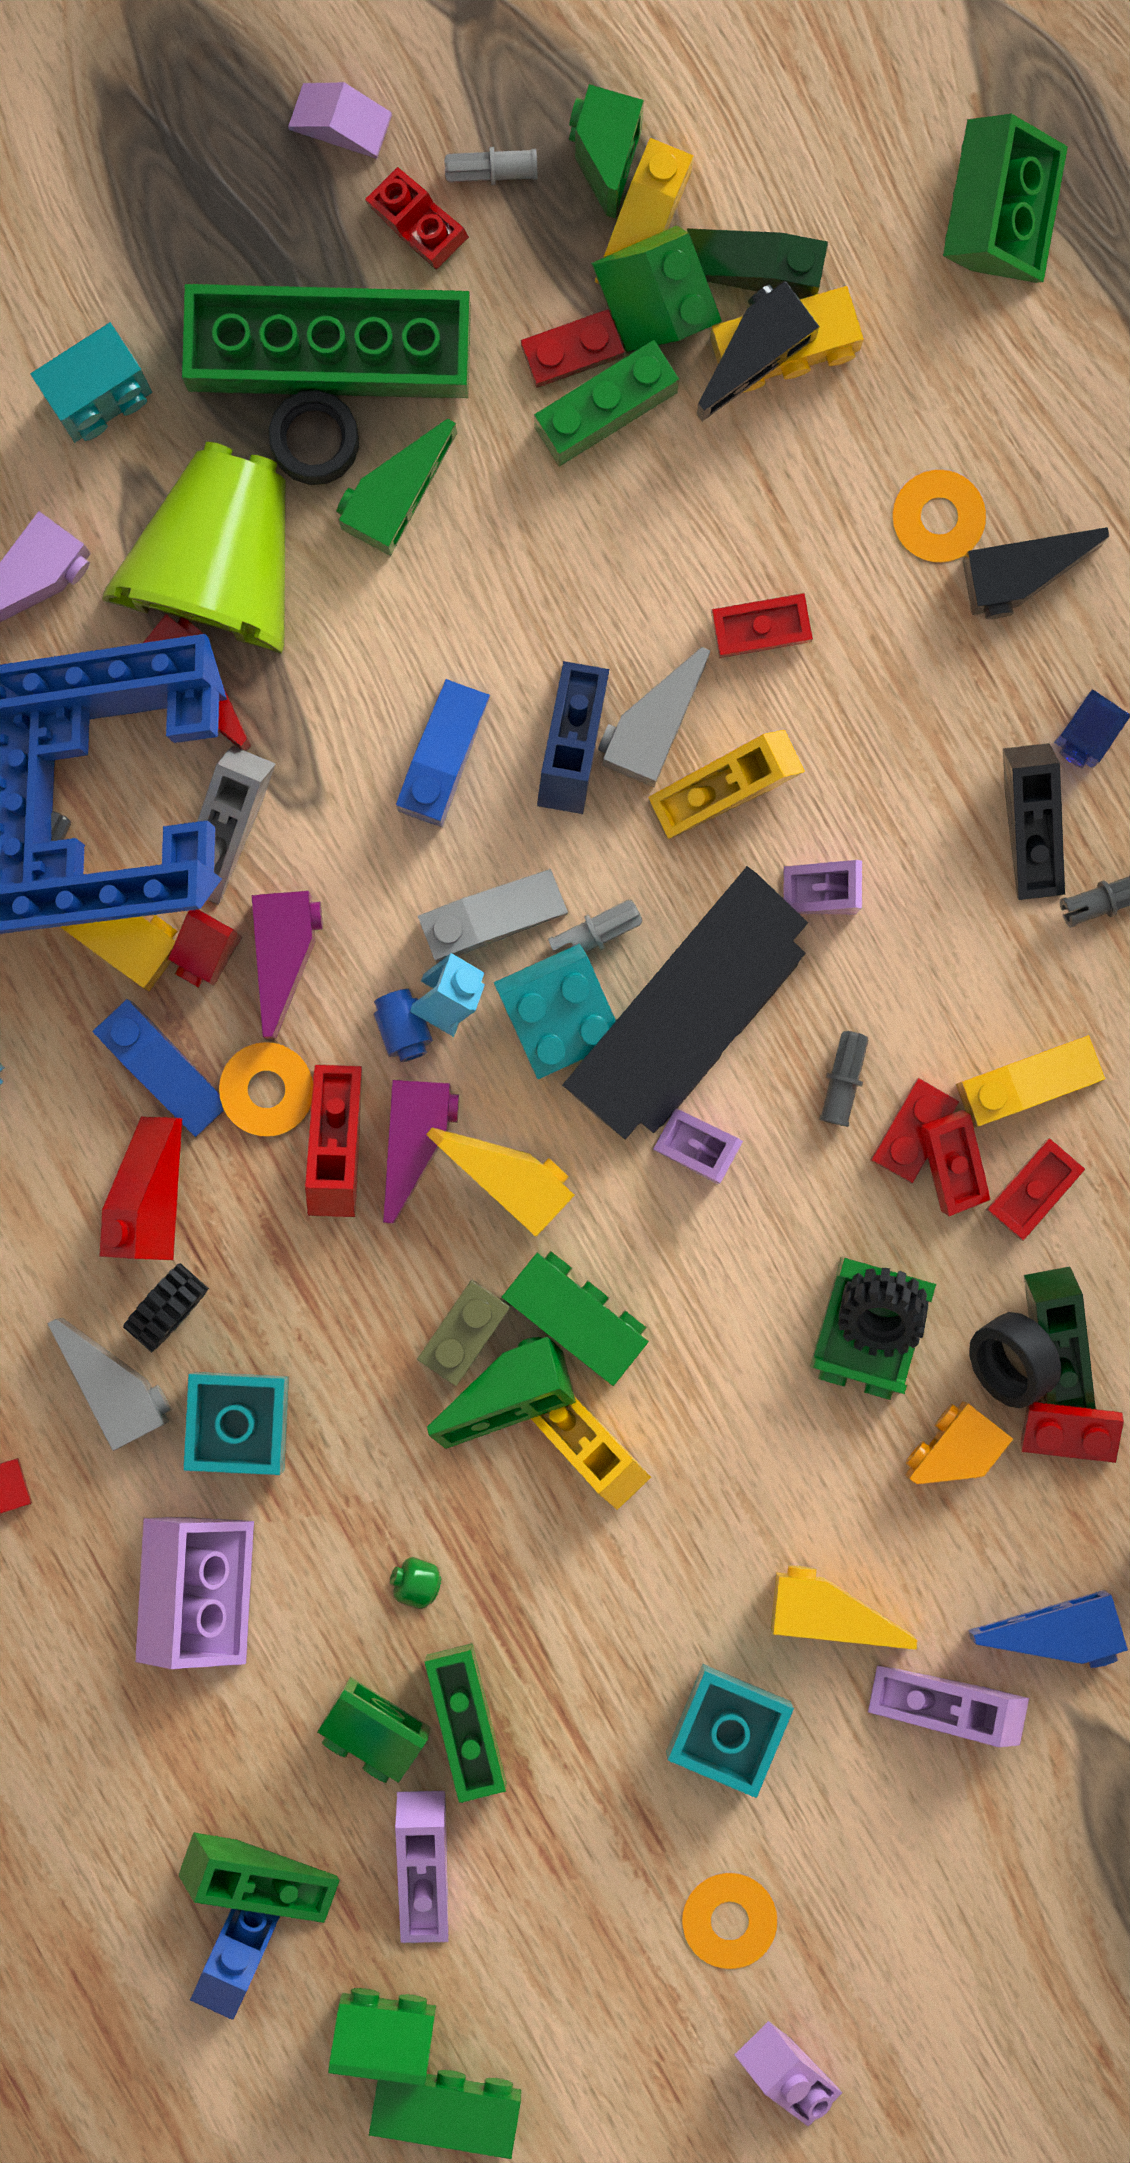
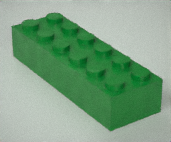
(326, 341)

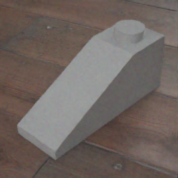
(650, 726)
(232, 808)
(492, 915)
(115, 1392)

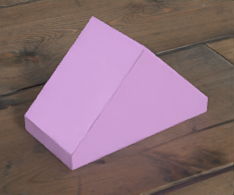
(340, 117)
(824, 887)
(698, 1146)

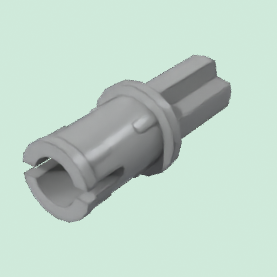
(491, 166)
(601, 928)

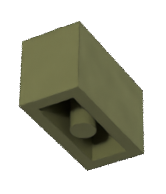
(464, 1332)

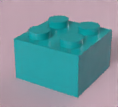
(93, 384)
(556, 1009)
(236, 1423)
(729, 1730)

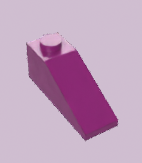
(283, 944)
(413, 1113)

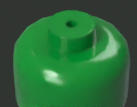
(416, 1583)

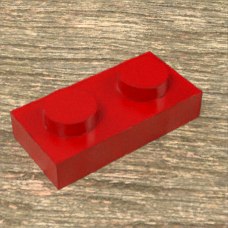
(572, 348)
(761, 625)
(903, 1144)
(955, 1162)
(1035, 1189)
(1072, 1432)

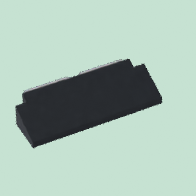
(691, 1008)

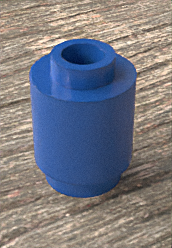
(401, 1030)

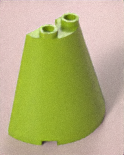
(214, 550)

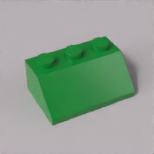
(1005, 198)

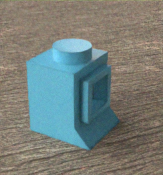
(453, 996)

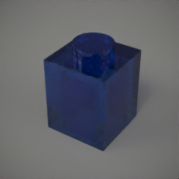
(1091, 730)

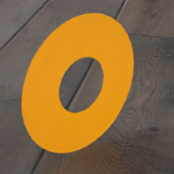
(939, 546)
(235, 1082)
(698, 1913)

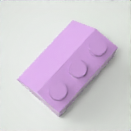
(194, 1592)

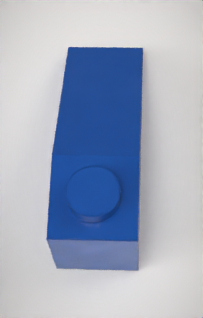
(442, 753)
(160, 1066)
(1067, 1631)

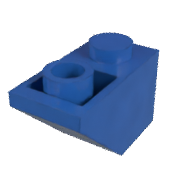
(234, 1961)

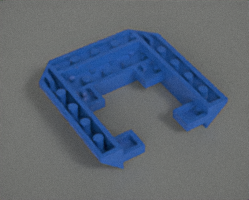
(47, 719)

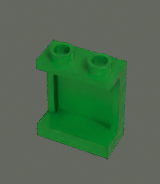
(840, 1359)

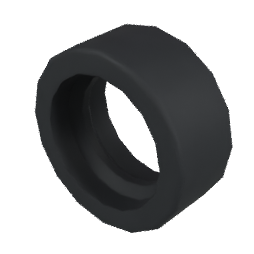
(313, 401)
(1032, 1347)

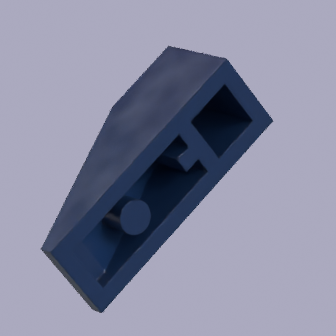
(572, 737)

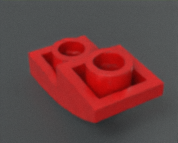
(416, 218)

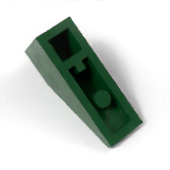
(760, 259)
(1058, 1307)

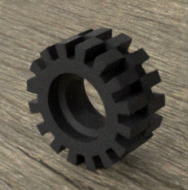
(165, 1307)
(880, 1331)

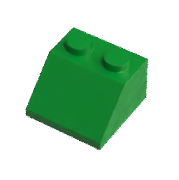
(606, 139)
(657, 290)
(373, 1732)
(382, 2037)

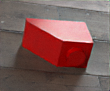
(203, 948)

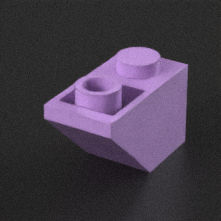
(787, 2074)

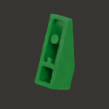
(391, 493)
(509, 1391)
(254, 1879)

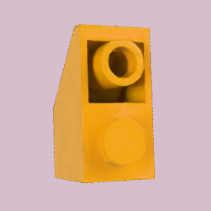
(960, 1450)

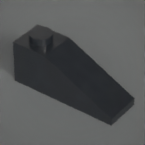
(766, 337)
(1014, 572)
(1035, 820)

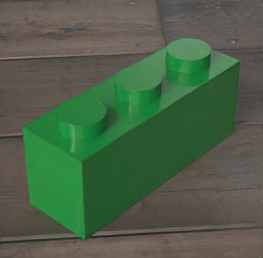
(606, 403)
(577, 1316)
(465, 1723)
(449, 2113)

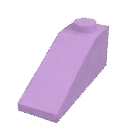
(39, 566)
(949, 1706)
(422, 1866)

